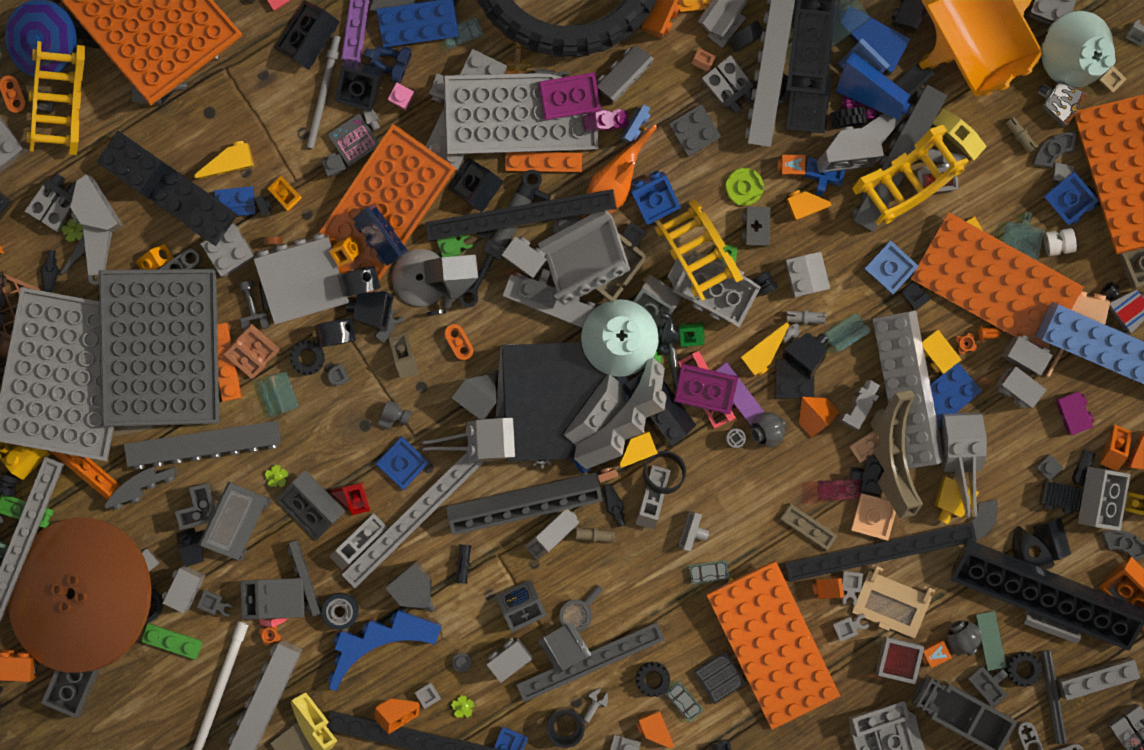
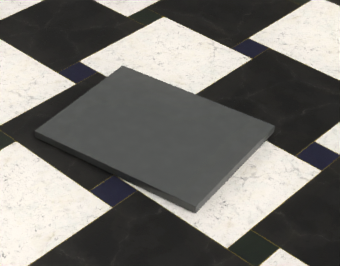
(158, 347)

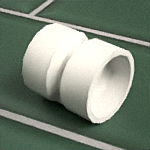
(1060, 242)

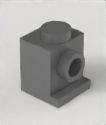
(334, 165)

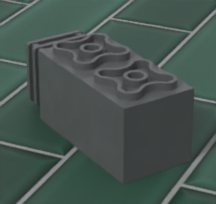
(963, 713)

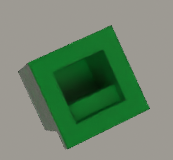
(696, 339)

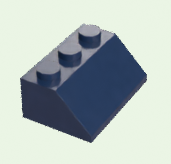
(379, 235)

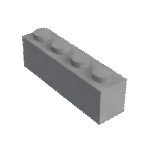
(1098, 678)

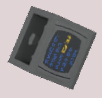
(521, 605)

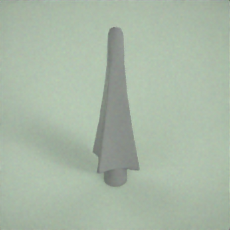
(372, 119)

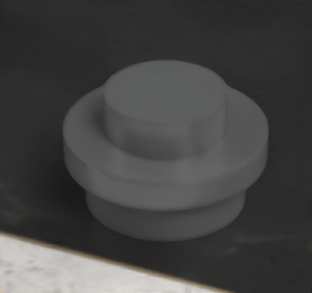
(461, 662)

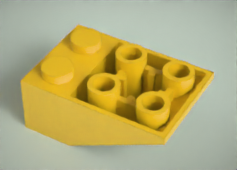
(21, 459)

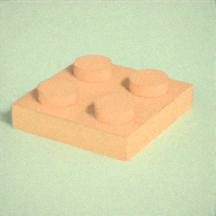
(873, 517)

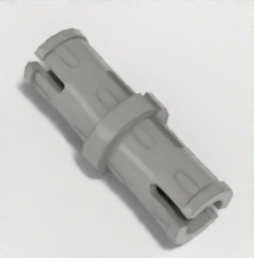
(806, 317)

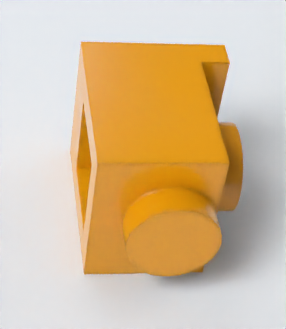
(349, 248)

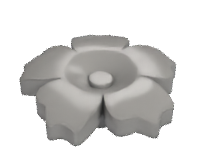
(791, 334)

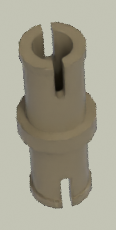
(1021, 135)
(595, 535)

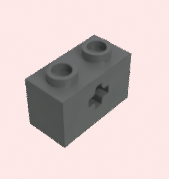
(762, 236)

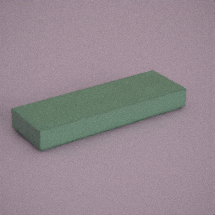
(991, 640)

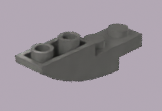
(133, 488)

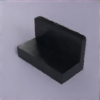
(914, 79)
(1054, 538)

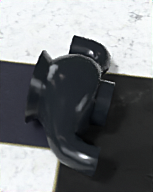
(667, 333)

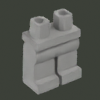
(860, 406)

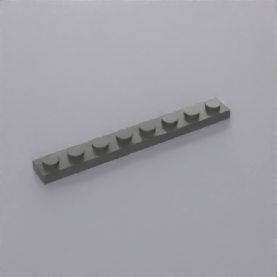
(598, 659)

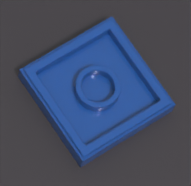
(402, 463)

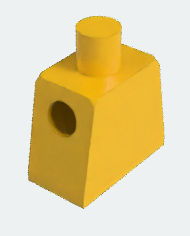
(950, 500)

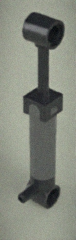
(501, 238)

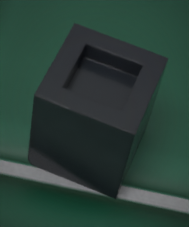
(914, 296)

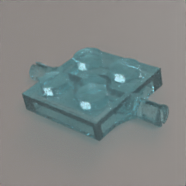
(1024, 237)

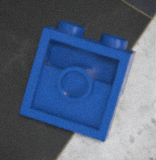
(654, 197)
(1071, 198)

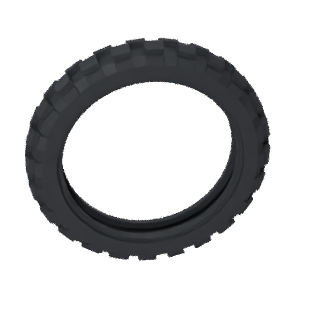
(567, 40)

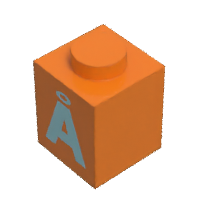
(791, 165)
(935, 654)

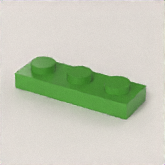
(172, 641)

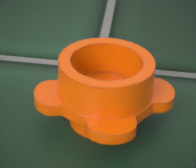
(971, 343)
(266, 639)

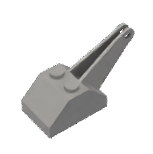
(857, 146)
(98, 223)
(486, 440)
(964, 450)

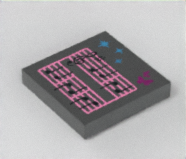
(354, 140)

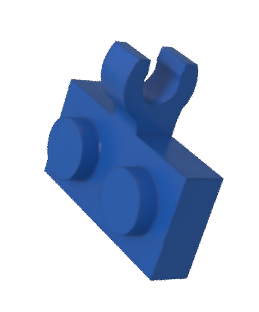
(823, 178)

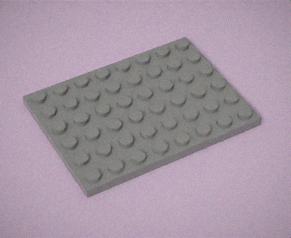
(54, 377)

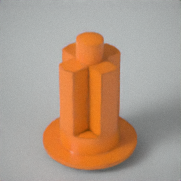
(988, 333)

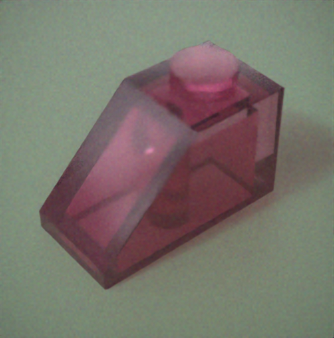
(838, 489)

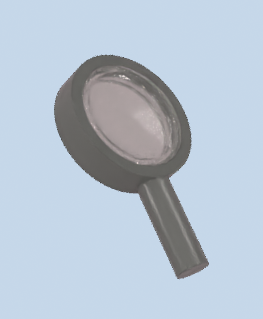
(579, 611)

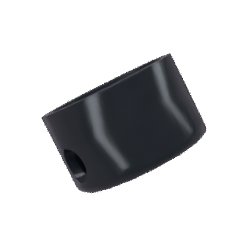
(359, 281)
(335, 332)
(565, 742)

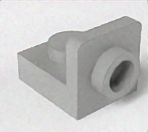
(437, 89)

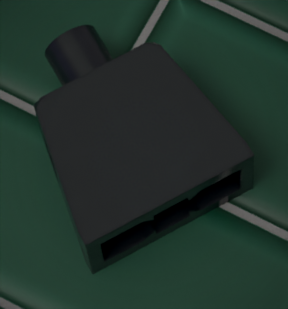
(372, 309)
(807, 353)

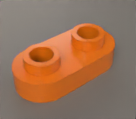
(13, 94)
(459, 342)

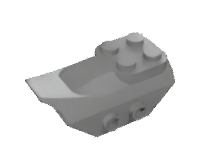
(724, 300)

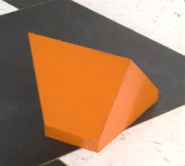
(816, 414)

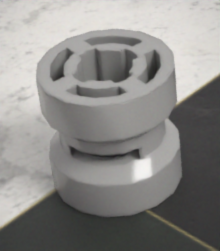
(735, 438)

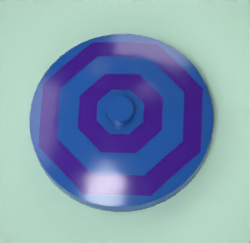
(44, 23)

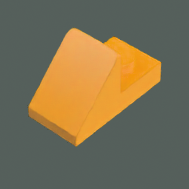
(284, 193)

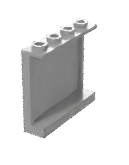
(585, 256)
(300, 278)

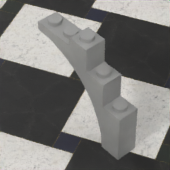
(629, 422)

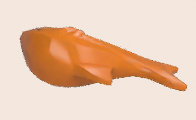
(619, 171)

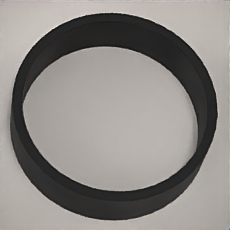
(657, 489)

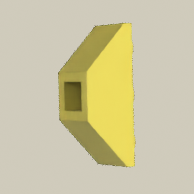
(960, 134)

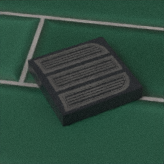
(719, 677)

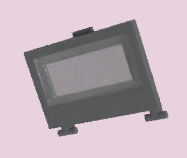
(233, 521)

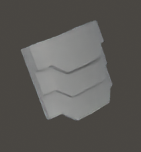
(886, 729)

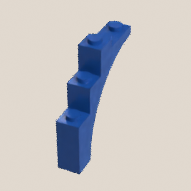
(353, 646)

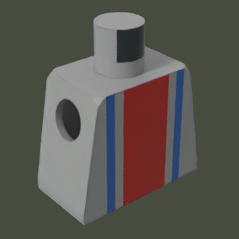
(1128, 310)

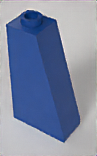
(883, 40)
(872, 88)

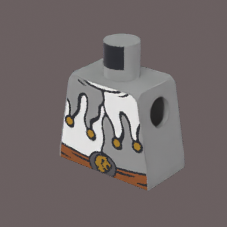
(1061, 101)

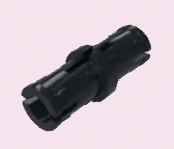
(463, 564)

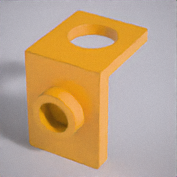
(152, 260)

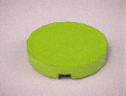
(744, 186)

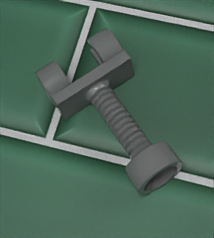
(247, 287)

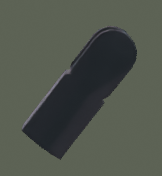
(1085, 461)

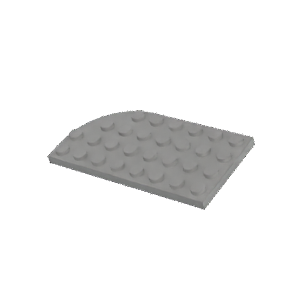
(506, 116)

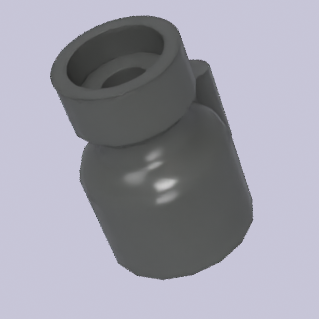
(392, 413)

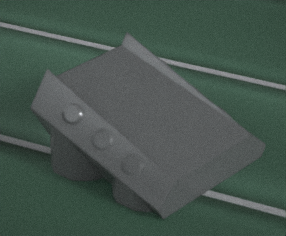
(564, 647)

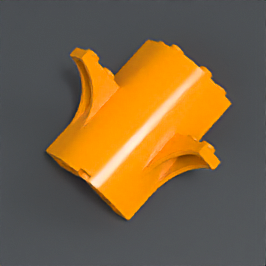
(984, 39)

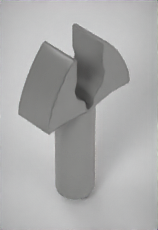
(595, 704)

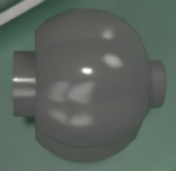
(770, 429)
(963, 637)

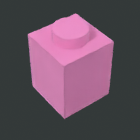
(401, 96)

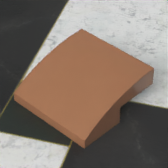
(251, 351)

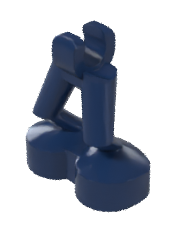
(397, 70)

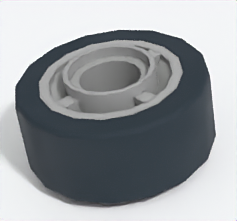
(330, 616)

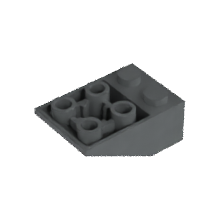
(272, 598)

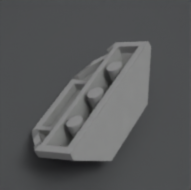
(598, 410)

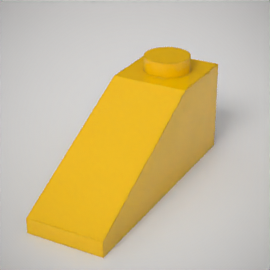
(230, 160)
(763, 353)

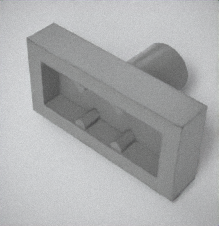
(692, 531)

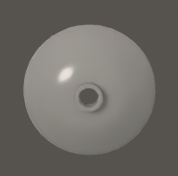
(405, 282)

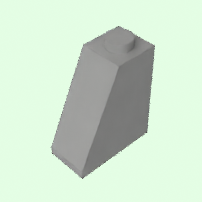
(552, 534)

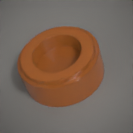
(272, 240)

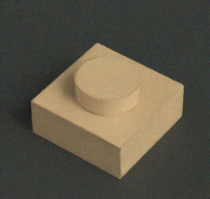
(1112, 79)

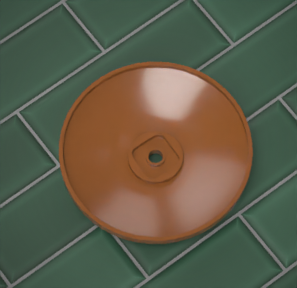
(108, 601)

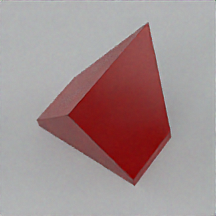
(352, 498)

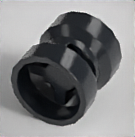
(768, 286)
(7, 484)

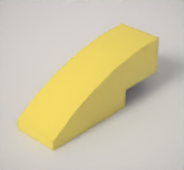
(312, 723)

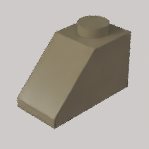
(403, 355)

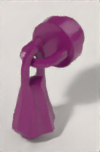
(847, 103)

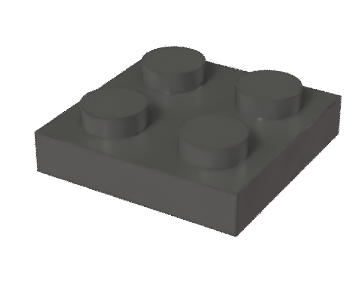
(695, 130)

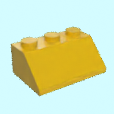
(637, 449)

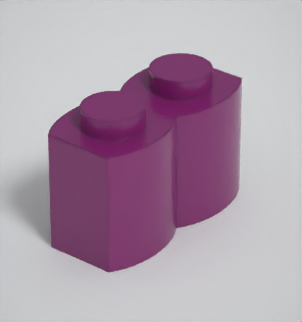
(605, 120)

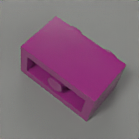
(1074, 413)

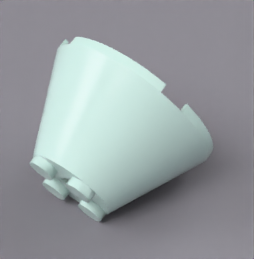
(1078, 49)
(606, 350)

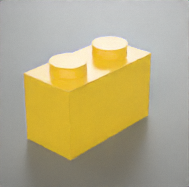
(939, 352)

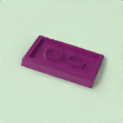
(569, 96)
(706, 388)

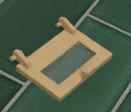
(892, 603)

